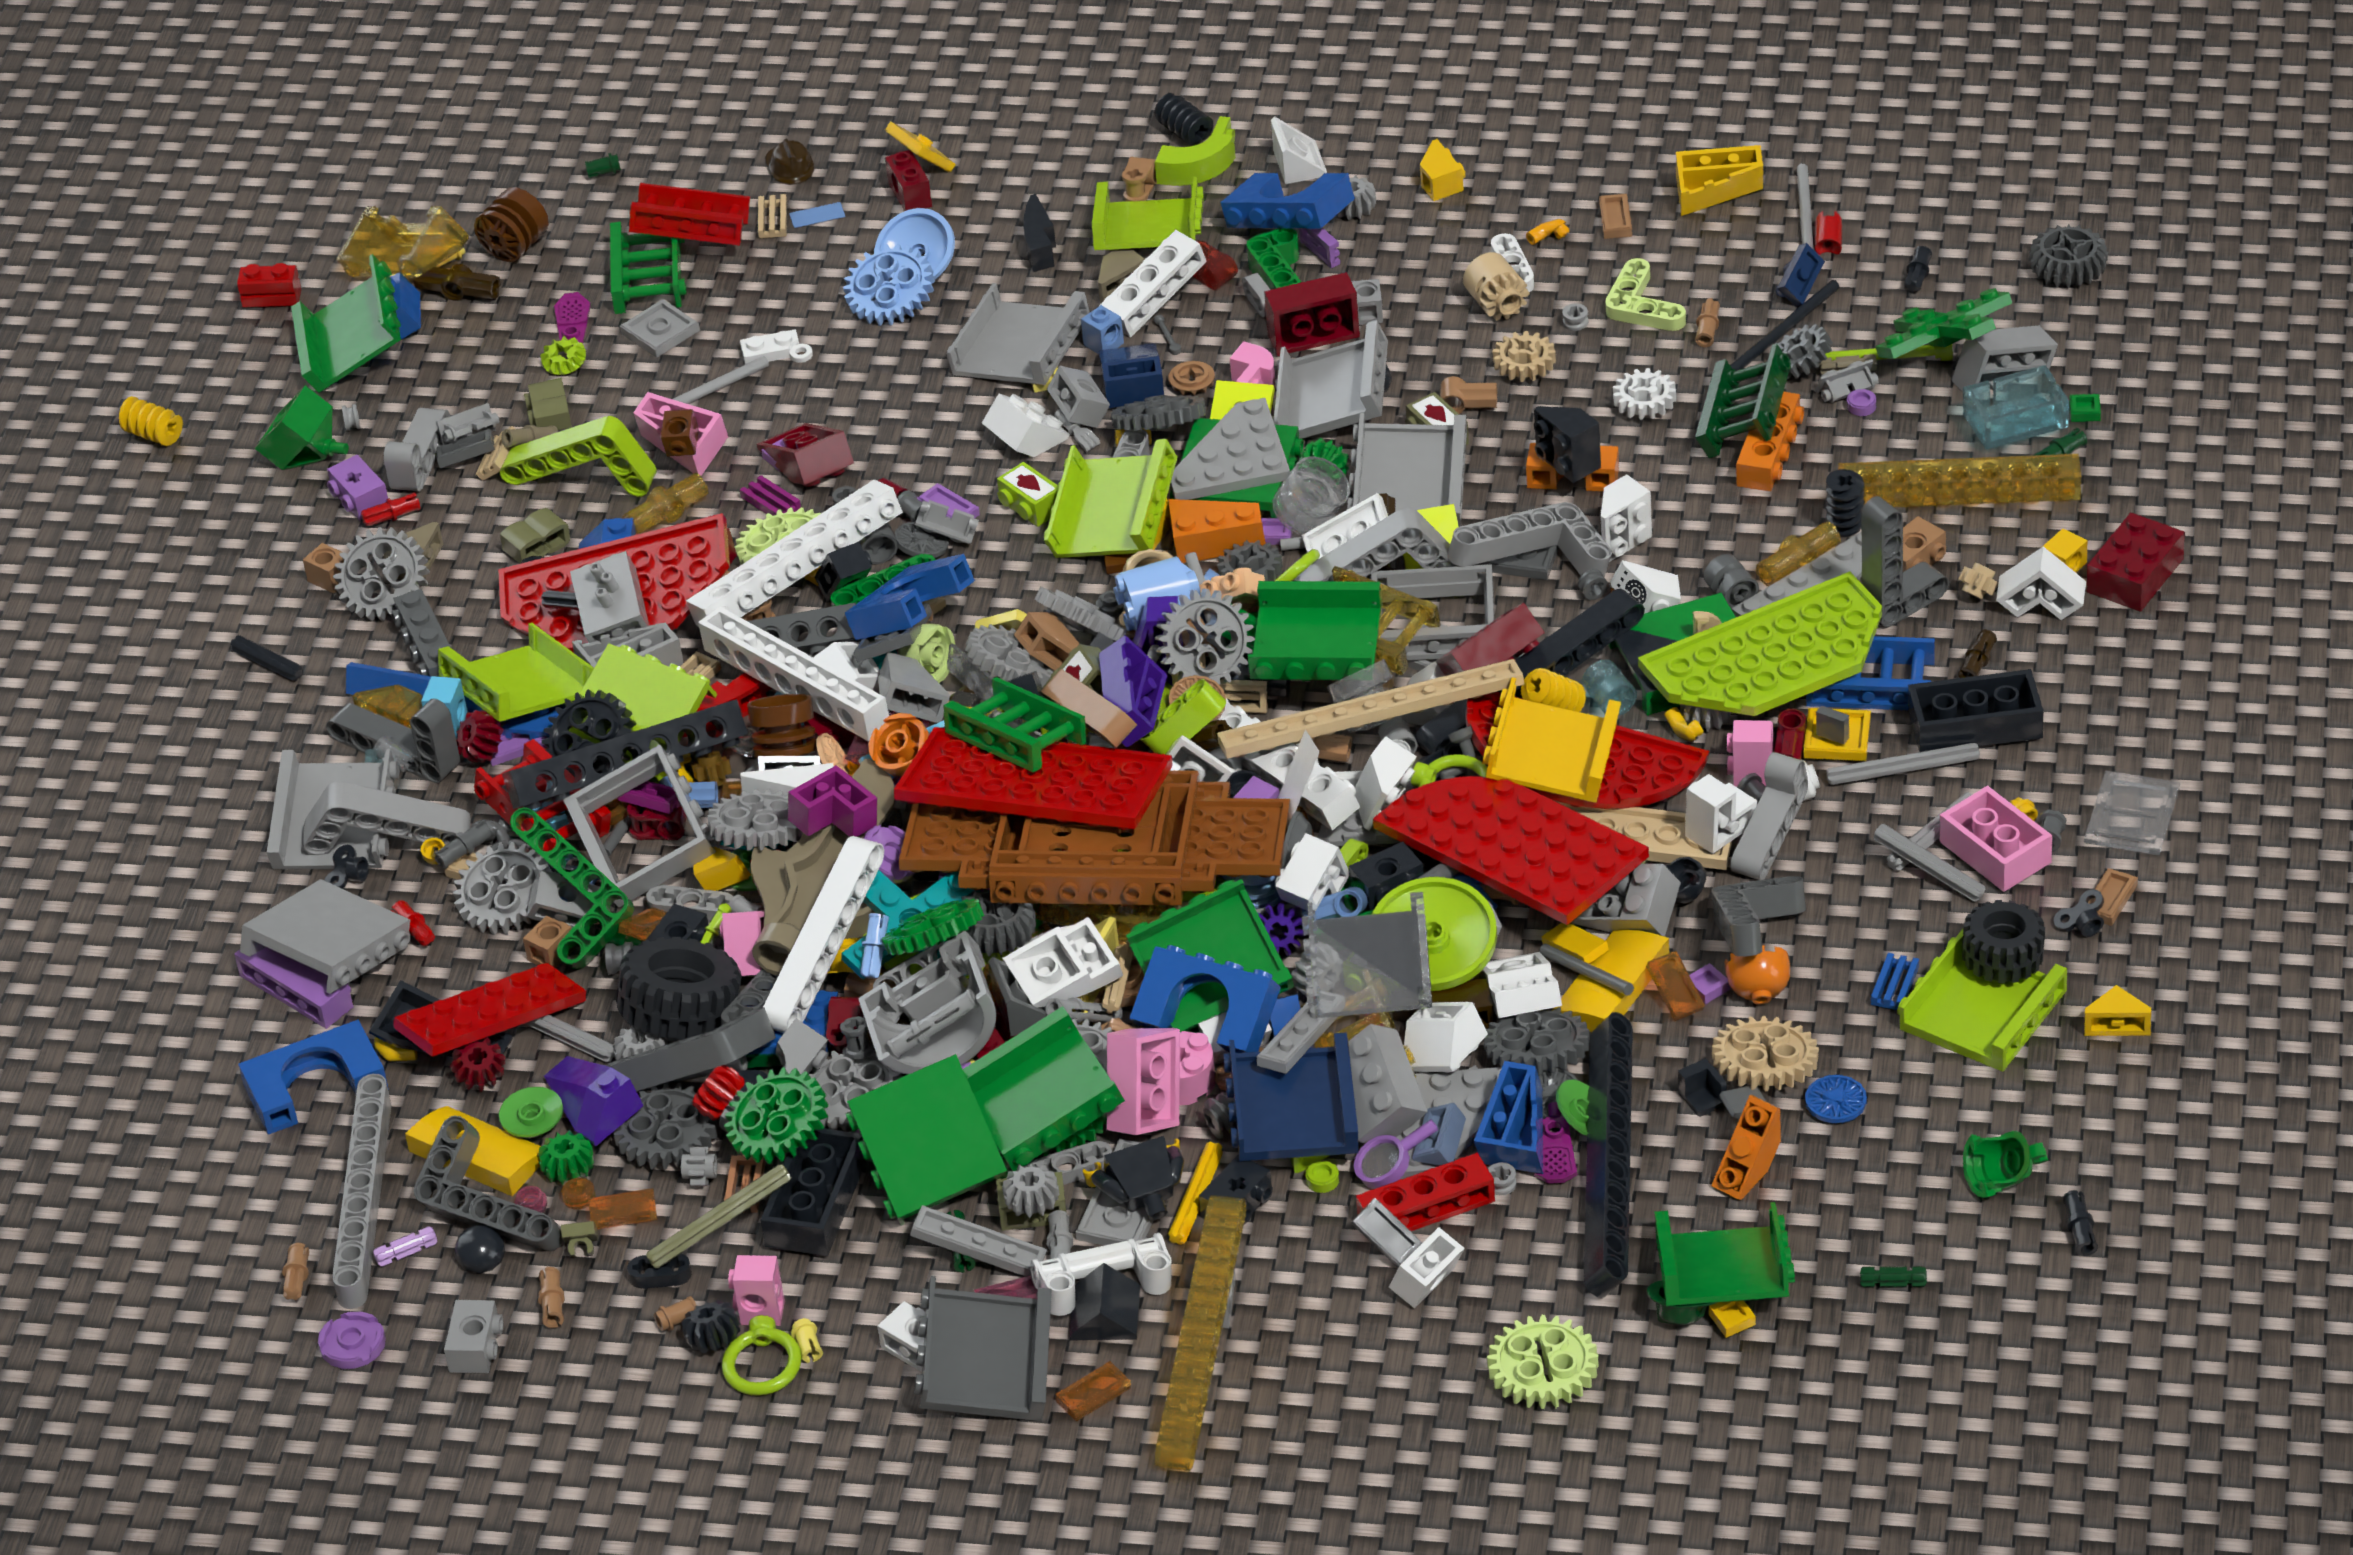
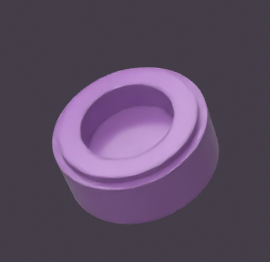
(1861, 402)

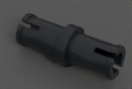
(2080, 1222)

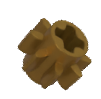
(712, 768)

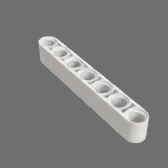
(823, 932)

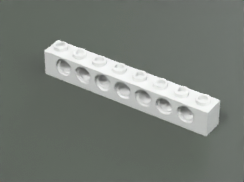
(798, 552)
(793, 672)
(1325, 794)

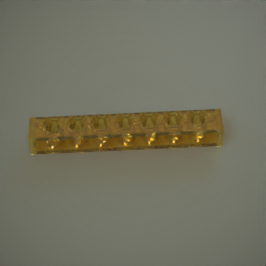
(1971, 480)

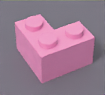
(1750, 747)
(740, 934)

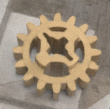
(1524, 356)

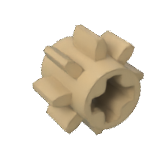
(1978, 581)

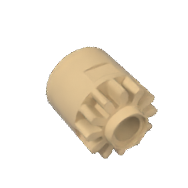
(1495, 285)

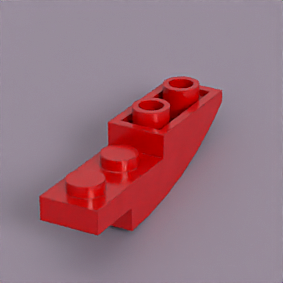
(743, 688)

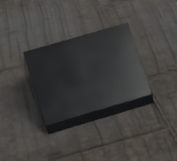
(1105, 1306)

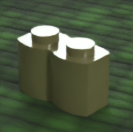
(548, 404)
(535, 536)

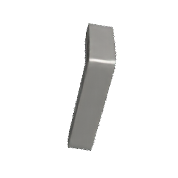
(1532, 530)
(1382, 543)
(379, 812)

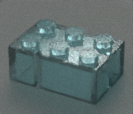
(2022, 407)

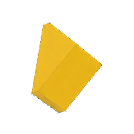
(720, 870)
(2117, 1015)

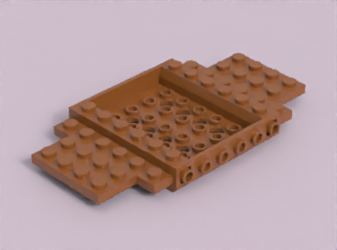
(1177, 847)

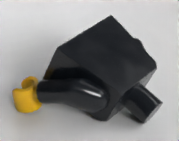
(1140, 1175)

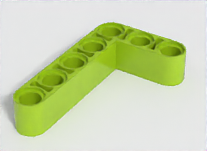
(596, 439)
(1184, 715)

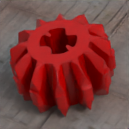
(718, 1091)

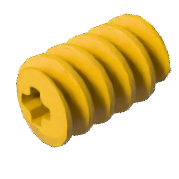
(150, 421)
(1553, 690)

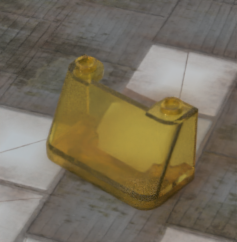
(402, 246)

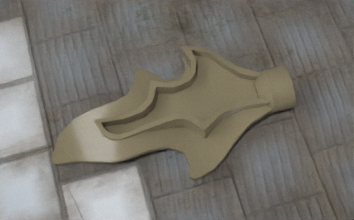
(794, 878)

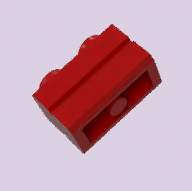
(269, 285)

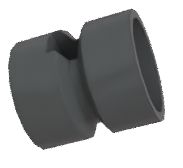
(880, 544)
(1731, 579)

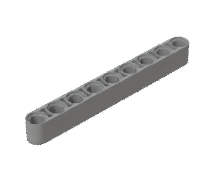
(362, 1191)

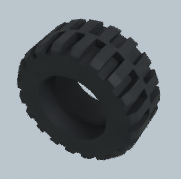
(676, 987)

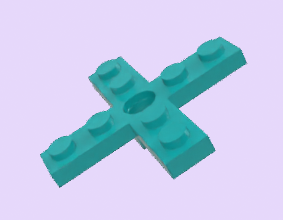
(890, 900)

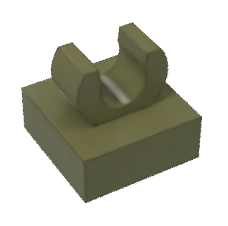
(579, 1233)

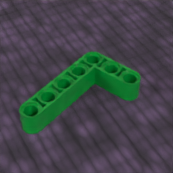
(580, 879)

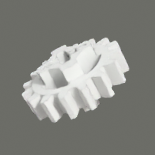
(1644, 394)

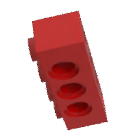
(1435, 1193)

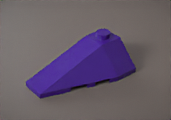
(593, 1097)

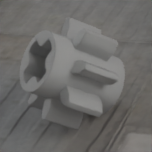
(699, 1166)

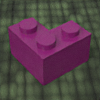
(832, 799)

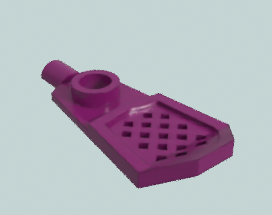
(572, 316)
(1557, 1143)

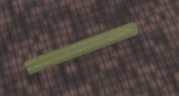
(718, 1216)

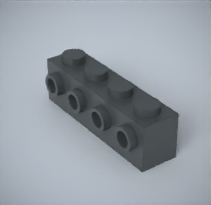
(419, 630)

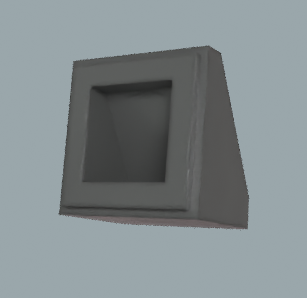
(1736, 1099)

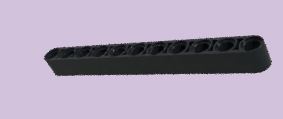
(1608, 1155)

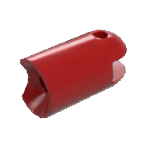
(1828, 233)

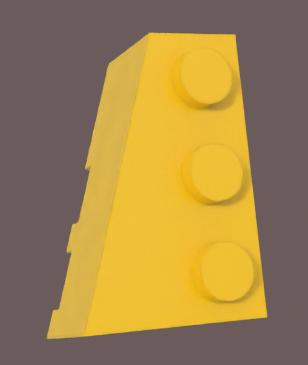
(1717, 175)

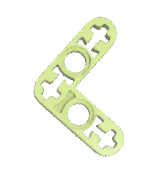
(1671, 316)

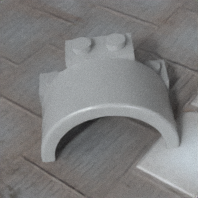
(923, 995)

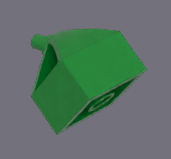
(301, 433)

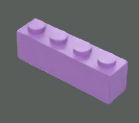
(295, 985)

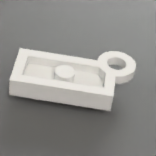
(775, 347)

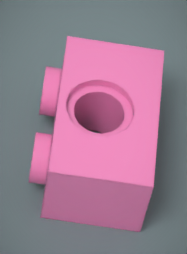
(757, 1288)

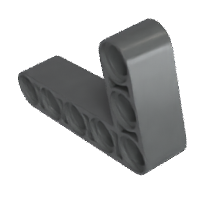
(1882, 565)
(428, 739)
(1742, 905)
(697, 1052)
(476, 1203)

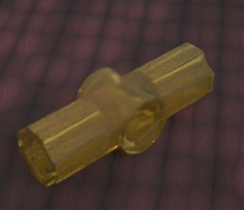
(667, 503)
(1797, 552)

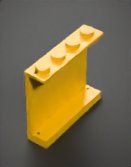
(1550, 746)

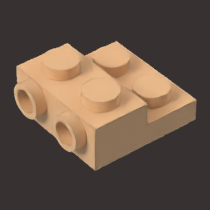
(1240, 584)

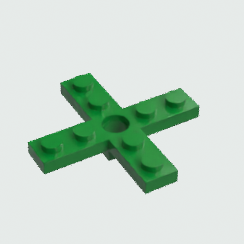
(1943, 328)

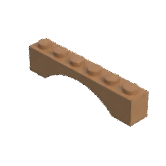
(1051, 643)

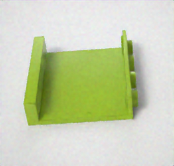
(1144, 222)
(1110, 503)
(520, 678)

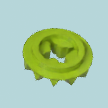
(559, 365)

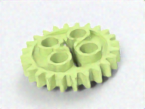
(770, 531)
(1520, 1370)

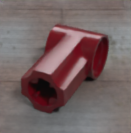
(1791, 733)

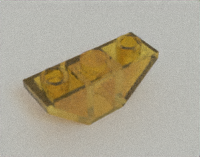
(390, 702)

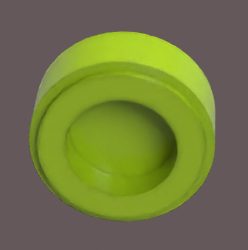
(1322, 1176)

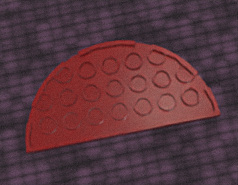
(1638, 767)

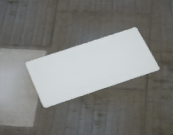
(1299, 772)

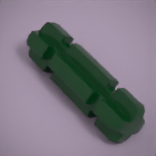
(1893, 1276)

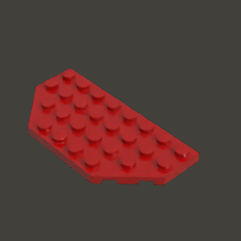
(669, 565)

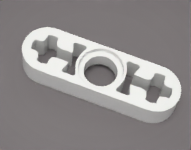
(1513, 254)

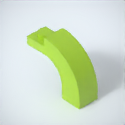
(1205, 161)

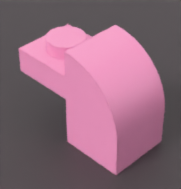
(1252, 365)

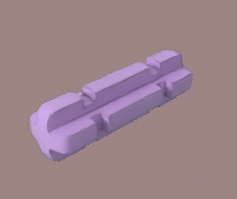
(405, 1246)

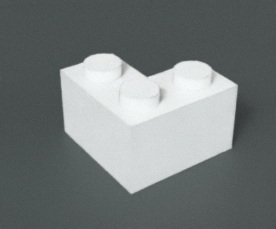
(2044, 581)
(1716, 813)
(1312, 873)

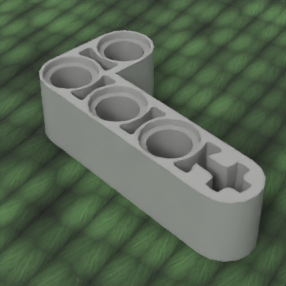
(412, 460)
(1773, 816)

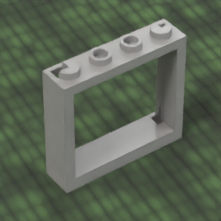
(1440, 582)
(617, 784)

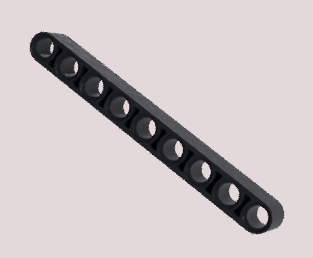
(1558, 653)

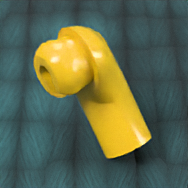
(1681, 728)

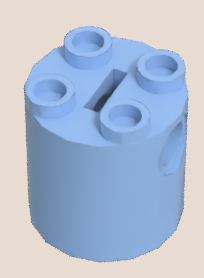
(1152, 580)

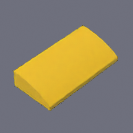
(1625, 959)
(499, 1160)

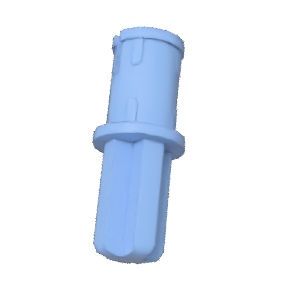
(874, 945)

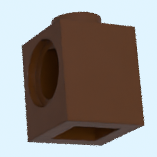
(679, 432)

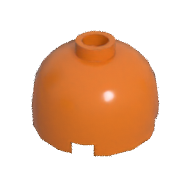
(897, 742)
(1759, 975)

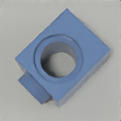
(1102, 330)

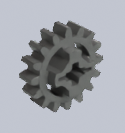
(1806, 349)
(1253, 556)

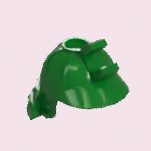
(1999, 1162)

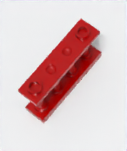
(689, 214)
(497, 797)

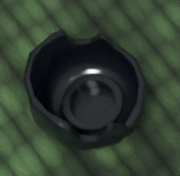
(1692, 878)
(479, 1249)

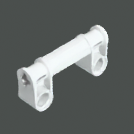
(1145, 1256)

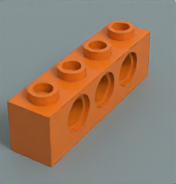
(1762, 460)

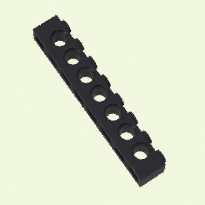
(521, 781)

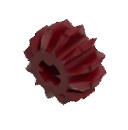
(479, 736)
(486, 1072)

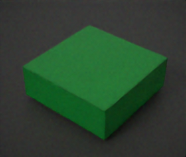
(2085, 407)

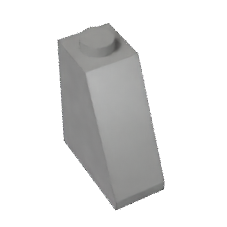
(911, 688)

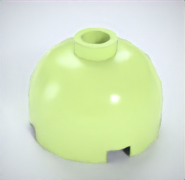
(931, 649)

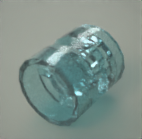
(1606, 682)

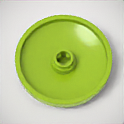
(1457, 924)

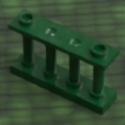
(1724, 391)

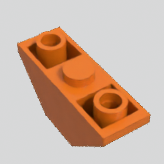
(1749, 1149)

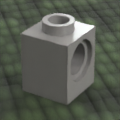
(1368, 300)

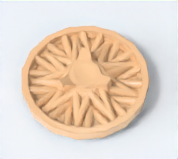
(831, 751)

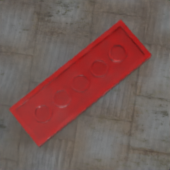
(489, 1009)

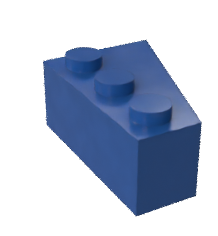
(1514, 1120)

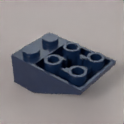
(1131, 374)

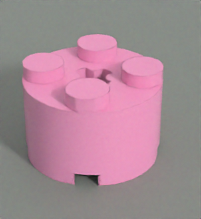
(1196, 1067)

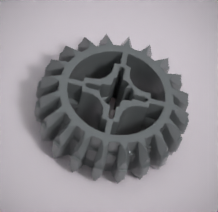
(2068, 256)
(1002, 925)

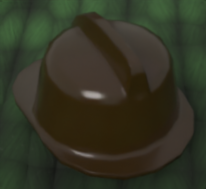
(790, 162)

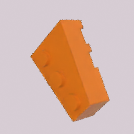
(1213, 526)

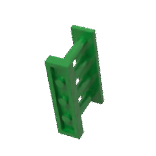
(623, 275)
(1008, 742)

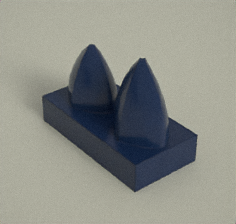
(1800, 275)

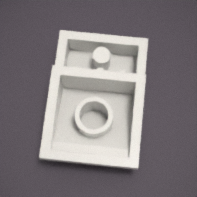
(1064, 964)
(1521, 984)

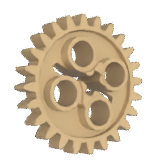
(1744, 1058)

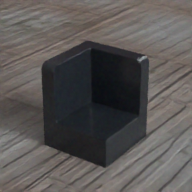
(1701, 1086)

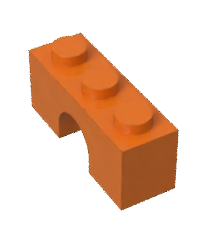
(1543, 476)

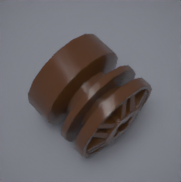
(511, 224)
(782, 726)

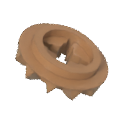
(1201, 372)

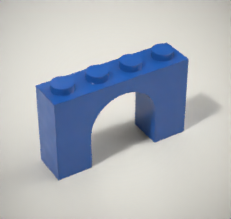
(1262, 204)
(899, 601)
(1175, 973)
(270, 1074)

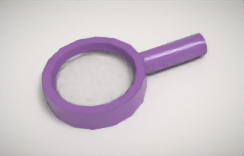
(1387, 1158)

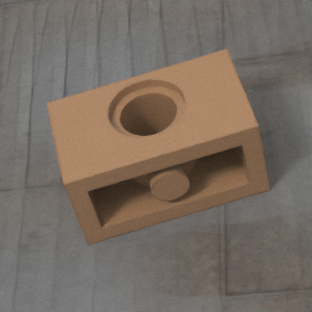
(1922, 543)

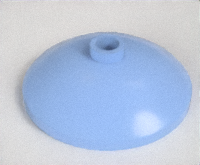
(923, 231)

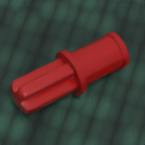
(391, 509)
(418, 927)

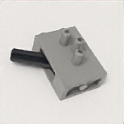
(605, 596)

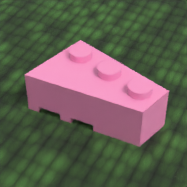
(711, 432)

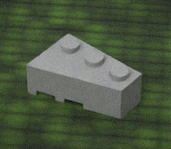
(653, 640)

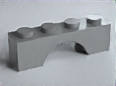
(797, 1048)

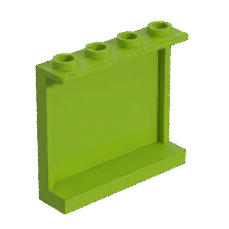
(647, 688)
(1977, 1015)

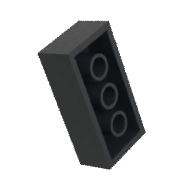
(1976, 710)
(812, 1205)

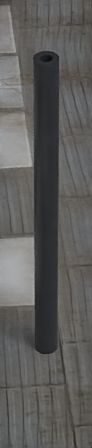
(1787, 324)

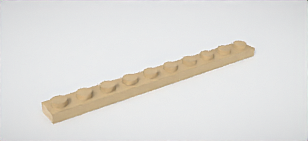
(1369, 709)

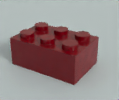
(1312, 313)
(2135, 561)
(1497, 642)

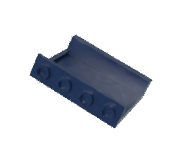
(1294, 1111)

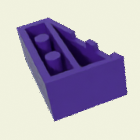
(1132, 684)

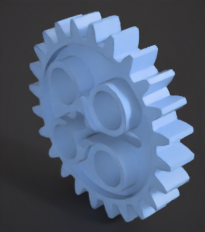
(889, 284)

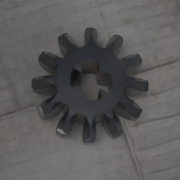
(711, 1326)

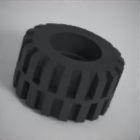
(2003, 941)

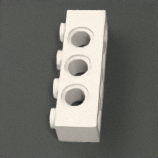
(1155, 281)

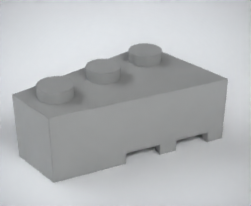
(2002, 354)
(1383, 1084)

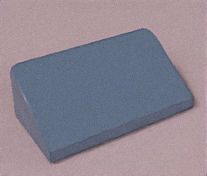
(1443, 1144)

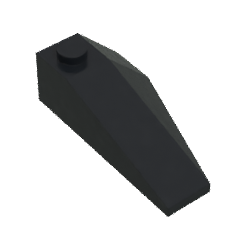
(407, 998)

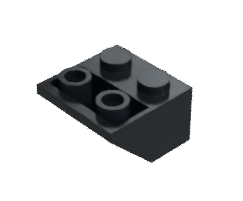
(1567, 440)

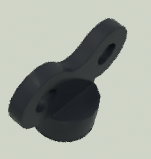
(348, 868)
(2082, 915)

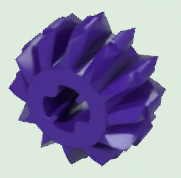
(1283, 920)

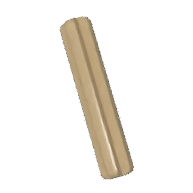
(1115, 990)

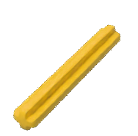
(1190, 1203)

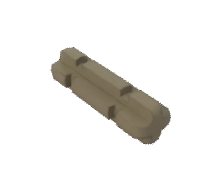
(1844, 361)

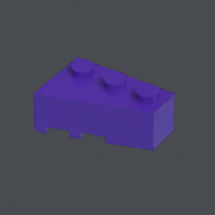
(1148, 629)

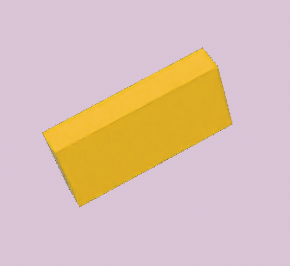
(1576, 942)

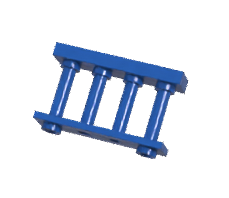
(1882, 691)

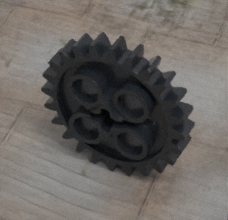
(602, 712)

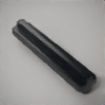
(266, 658)

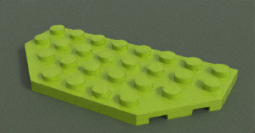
(1771, 651)

